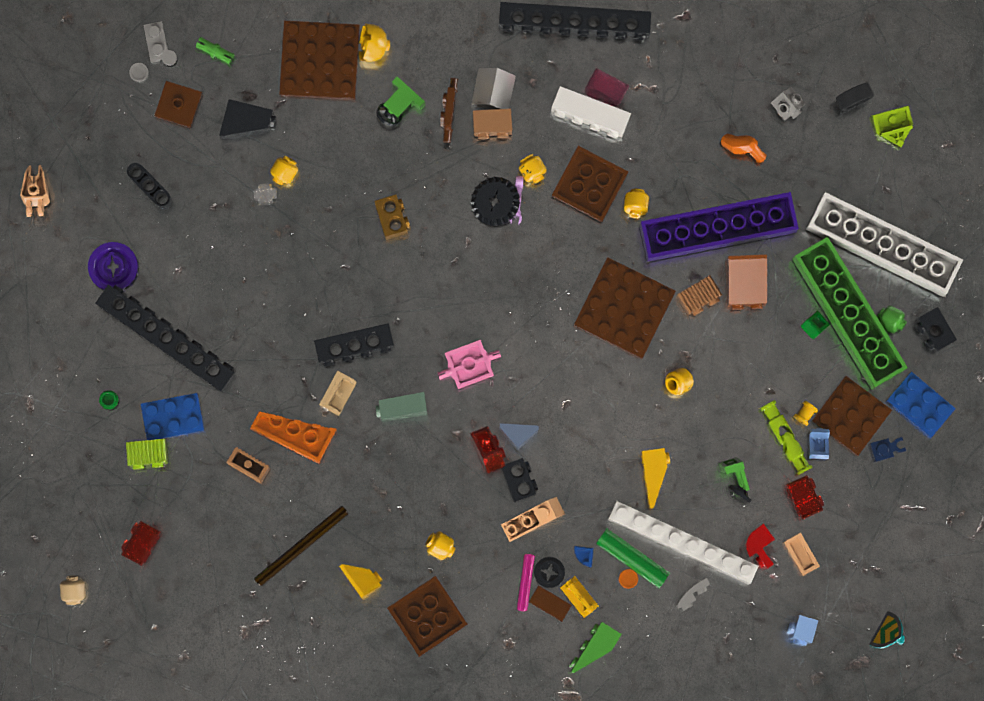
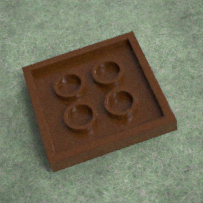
(590, 184)
(851, 415)
(427, 616)

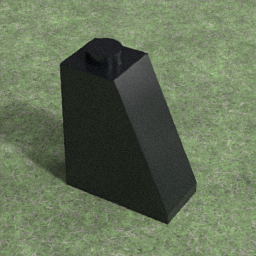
(245, 120)

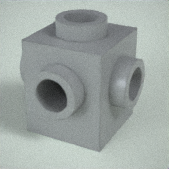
(788, 104)

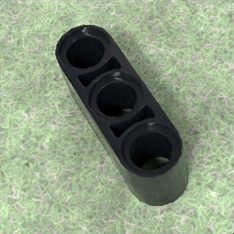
(144, 178)

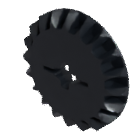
(501, 212)

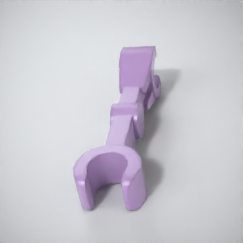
(519, 185)

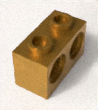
(387, 218)

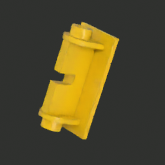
(579, 596)

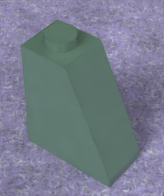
(402, 407)

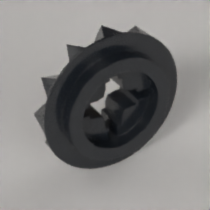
(544, 564)

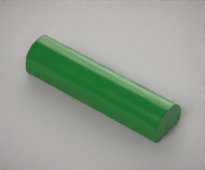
(633, 558)

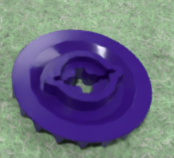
(102, 258)

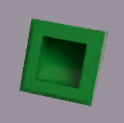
(815, 325)

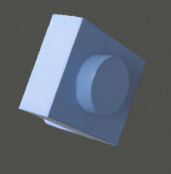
(819, 443)

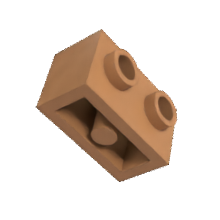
(492, 123)

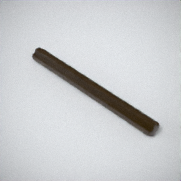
(301, 545)

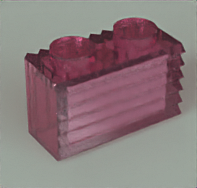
(606, 88)

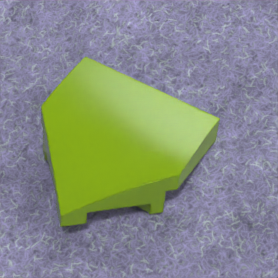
(893, 124)

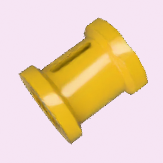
(805, 413)

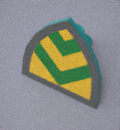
(889, 632)

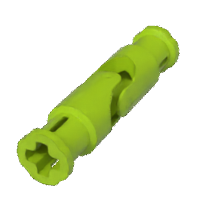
(791, 447)

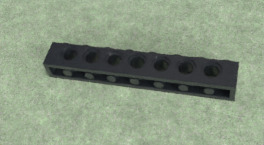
(583, 14)
(112, 294)

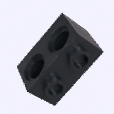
(514, 481)

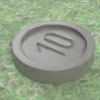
(139, 72)

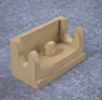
(338, 393)

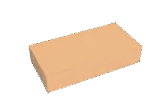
(801, 554)

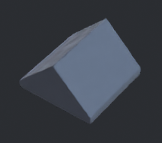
(518, 434)

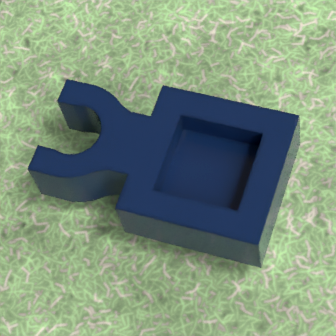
(884, 449)

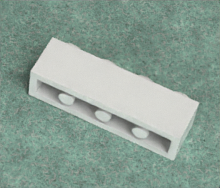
(590, 112)

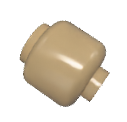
(72, 590)

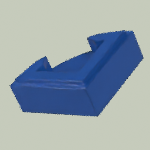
(584, 555)

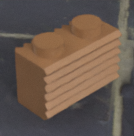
(699, 295)
(248, 465)

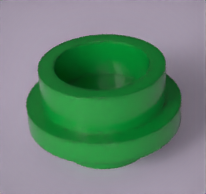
(108, 400)

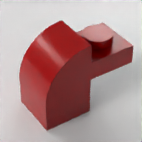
(756, 542)

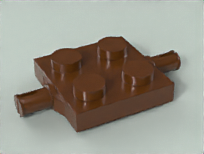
(449, 104)

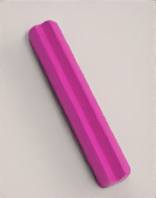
(525, 584)

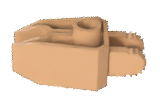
(34, 191)

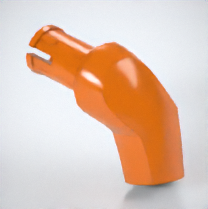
(743, 145)

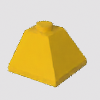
(362, 579)

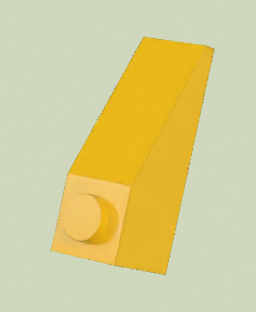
(654, 469)

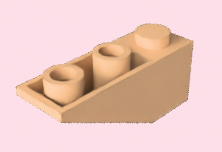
(533, 519)

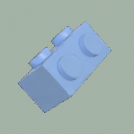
(802, 630)

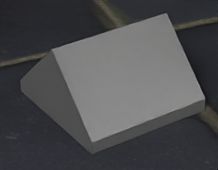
(493, 89)

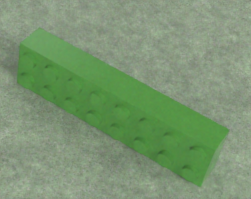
(849, 313)

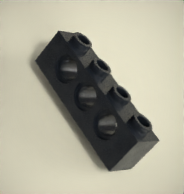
(324, 345)

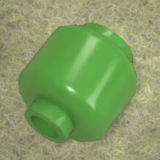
(892, 319)

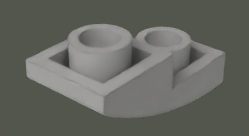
(687, 599)

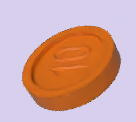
(628, 578)

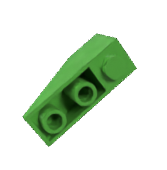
(601, 643)

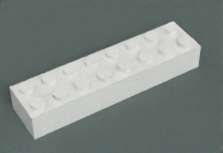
(884, 244)

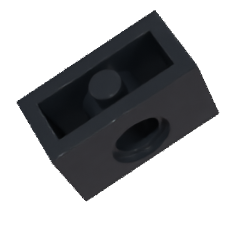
(936, 319)

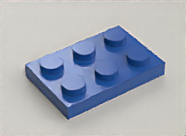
(920, 404)
(172, 417)

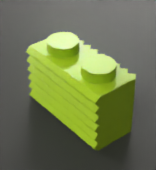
(147, 453)

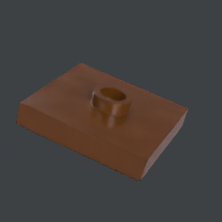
(178, 104)

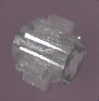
(265, 194)

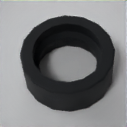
(854, 96)

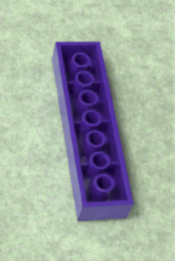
(718, 226)

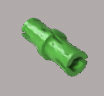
(215, 50)

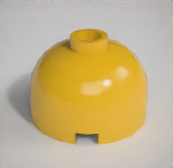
(373, 43)

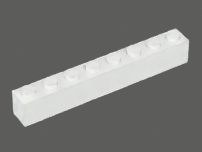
(683, 543)

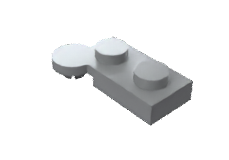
(157, 44)

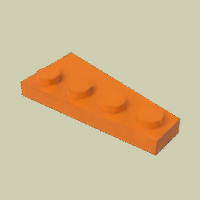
(298, 436)

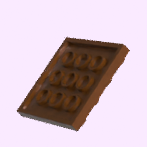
(319, 60)
(624, 308)

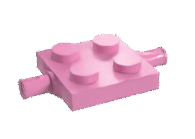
(469, 364)

